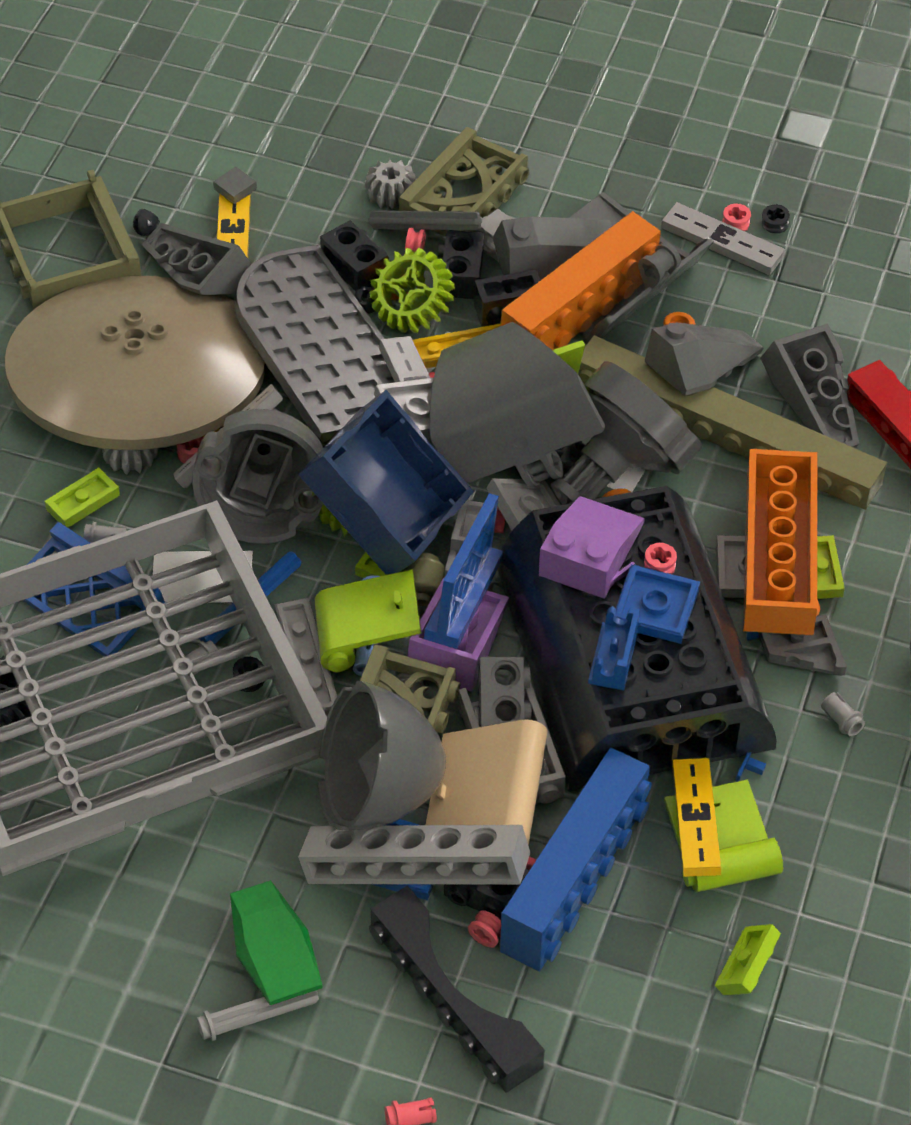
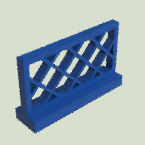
(64, 539)
(466, 580)

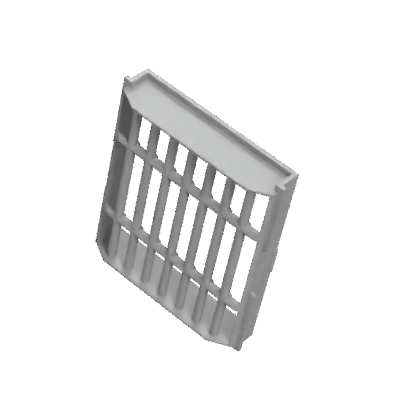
(212, 774)

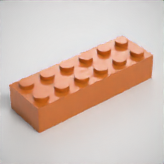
(585, 284)
(781, 542)

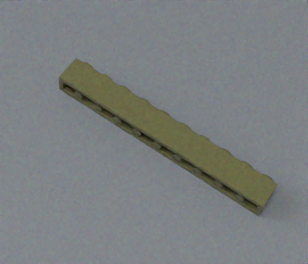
(744, 426)

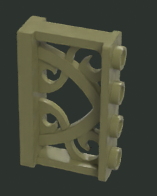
(460, 153)
(377, 673)

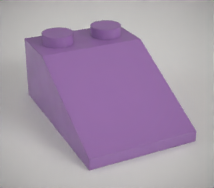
(588, 546)
(475, 643)

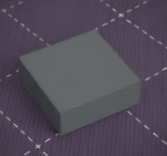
(235, 185)

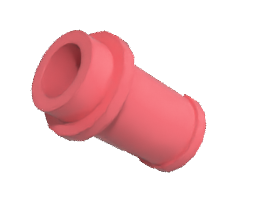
(411, 1113)

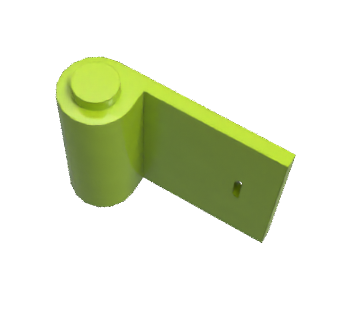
(364, 615)
(742, 839)

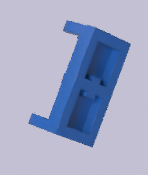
(614, 649)

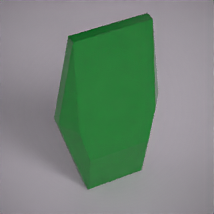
(273, 944)

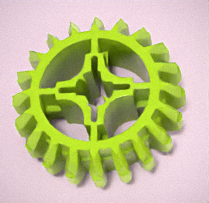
(404, 276)

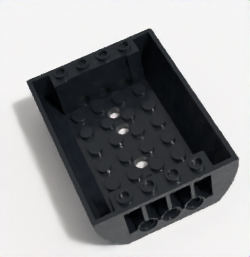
(691, 710)

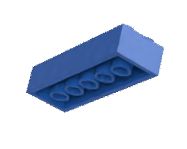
(575, 860)

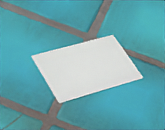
(178, 589)

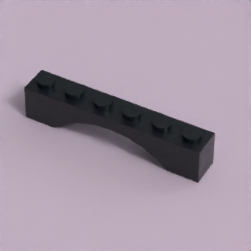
(501, 1044)

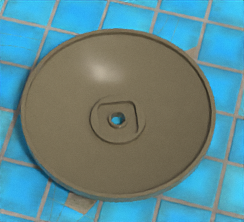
(132, 364)

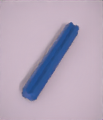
(268, 581)

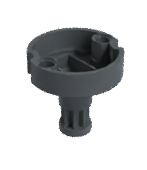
(637, 434)
(258, 474)

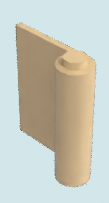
(490, 776)

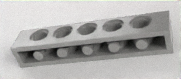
(416, 855)

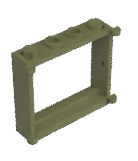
(57, 202)

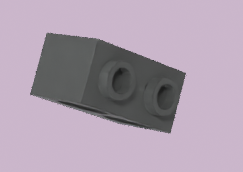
(493, 694)

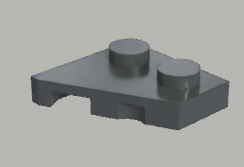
(808, 652)

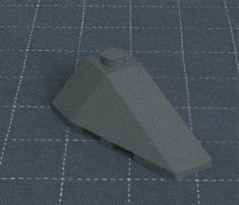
(543, 242)
(197, 260)
(698, 355)
(812, 381)

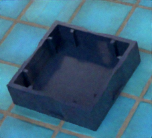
(386, 484)

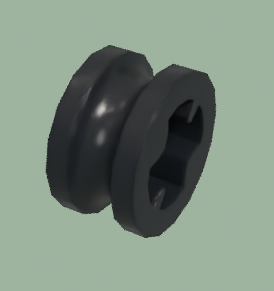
(780, 224)
(247, 664)

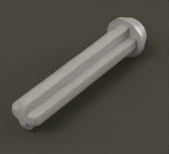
(249, 1013)

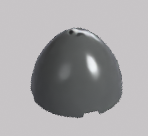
(377, 758)

